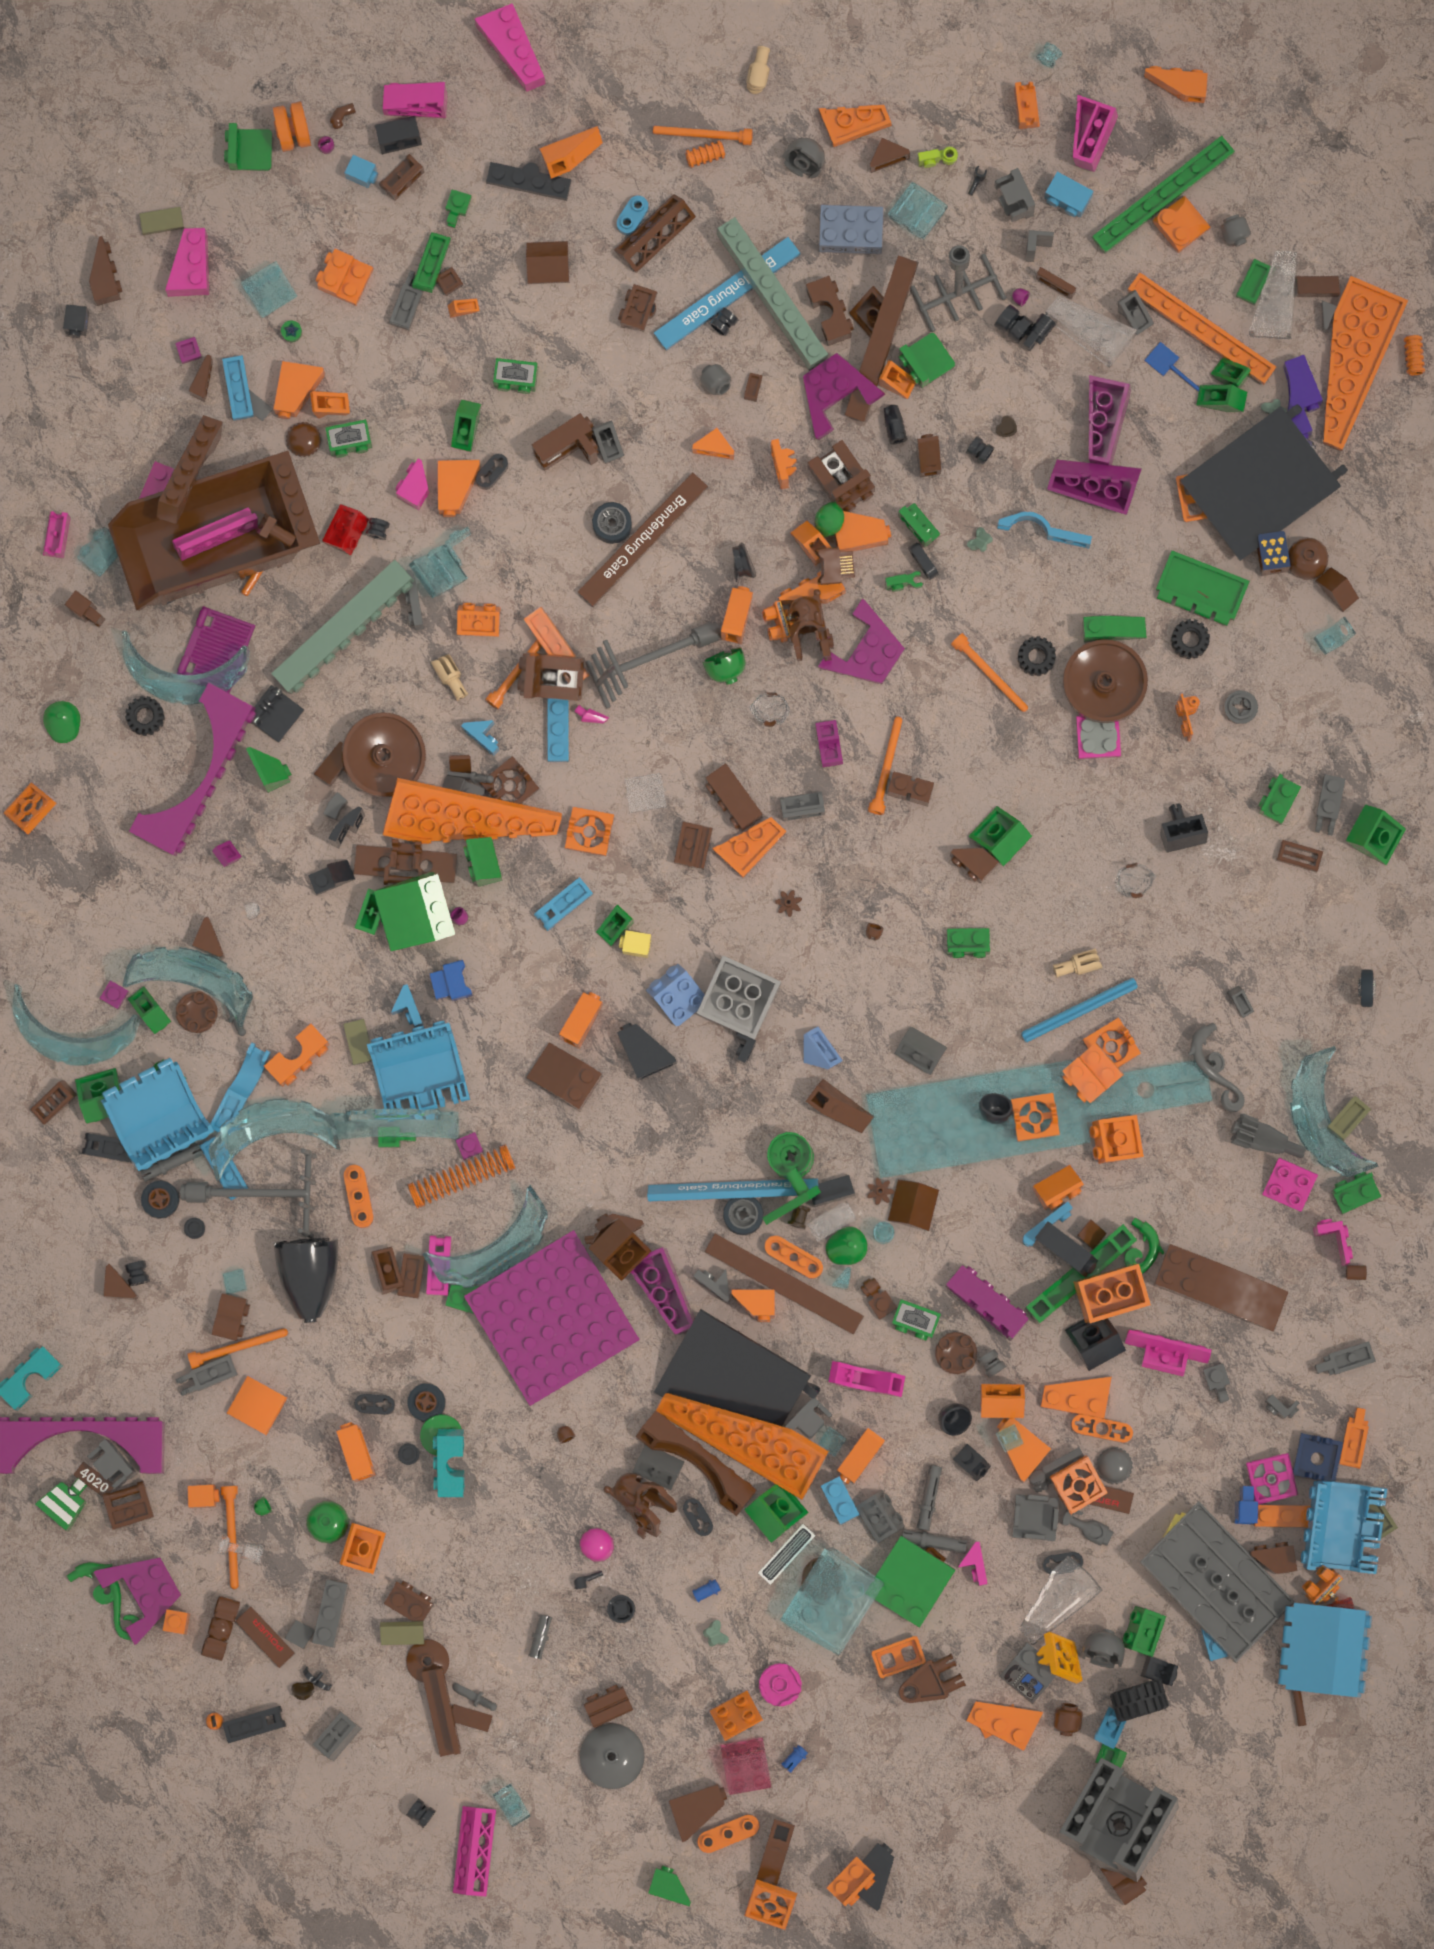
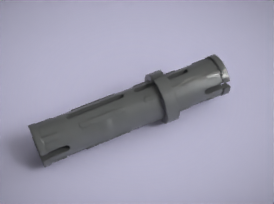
(172, 1162)
(928, 1502)
(934, 1541)

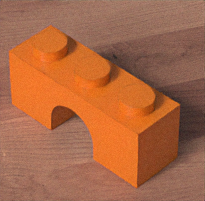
(312, 1045)

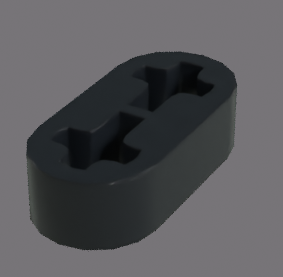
(488, 468)
(923, 561)
(375, 1399)
(693, 1520)
(1059, 1558)

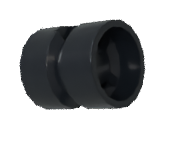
(1013, 323)
(621, 1609)

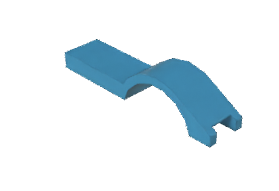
(1052, 533)
(242, 1086)

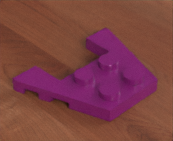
(830, 384)
(874, 654)
(150, 1587)

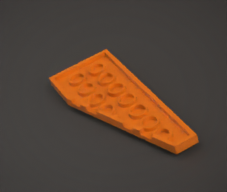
(1359, 340)
(445, 814)
(762, 1446)

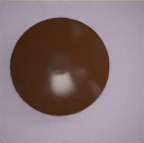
(1105, 681)
(381, 751)

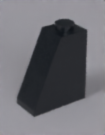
(644, 1052)
(1066, 1249)
(880, 1863)

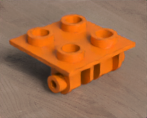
(1184, 708)
(736, 1715)

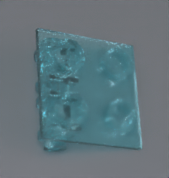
(269, 289)

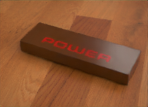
(1114, 1499)
(265, 1637)

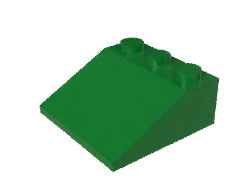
(414, 912)
(912, 1581)

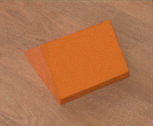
(362, 1548)

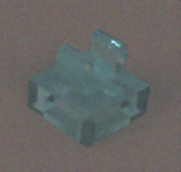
(1009, 1438)

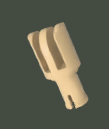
(758, 71)
(450, 675)
(1079, 964)

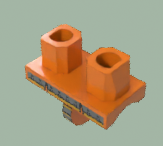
(781, 630)
(1325, 1587)

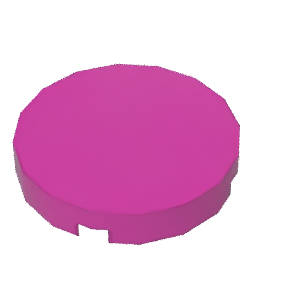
(780, 1684)

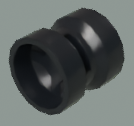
(724, 321)
(980, 450)
(137, 1273)
(421, 1813)

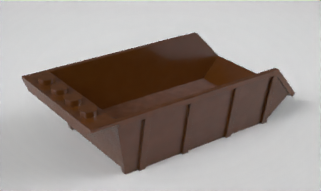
(146, 543)

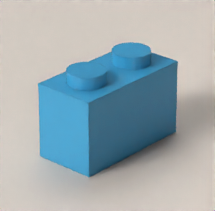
(1068, 195)
(839, 1500)

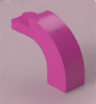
(866, 1379)

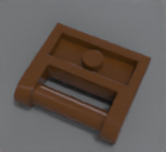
(128, 1512)

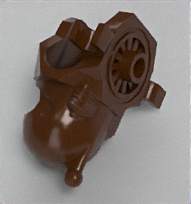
(810, 621)
(628, 1493)

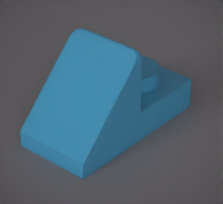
(478, 730)
(406, 1002)
(1109, 1729)

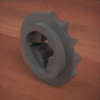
(1249, 702)

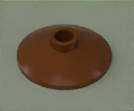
(417, 1653)

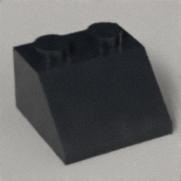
(1095, 1342)

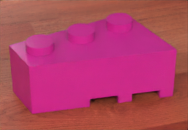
(415, 100)
(1092, 131)
(190, 268)

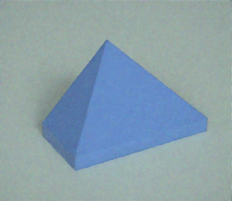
(819, 1050)

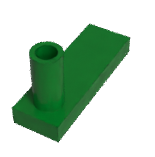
(803, 1192)

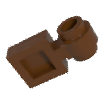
(881, 1303)

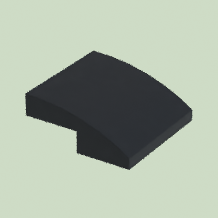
(349, 822)

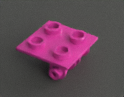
(1290, 1184)

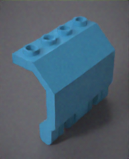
(418, 1067)
(1340, 1525)

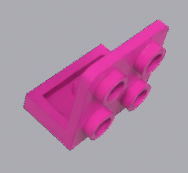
(1328, 1227)

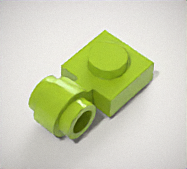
(930, 158)

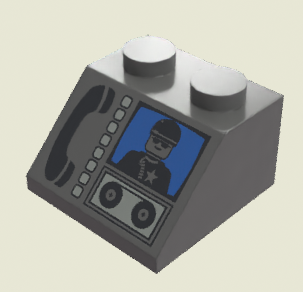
(1027, 1674)

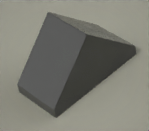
(608, 441)

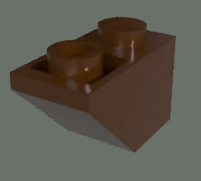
(975, 861)
(1277, 1559)

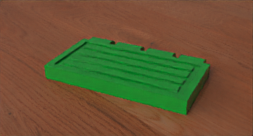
(1187, 576)

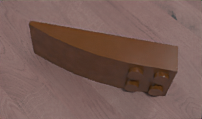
(1220, 1287)

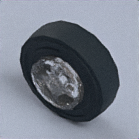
(1367, 988)

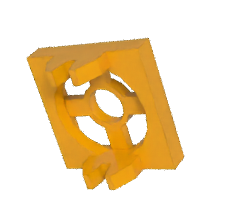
(1070, 1661)

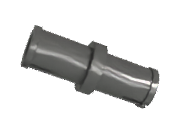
(540, 1636)

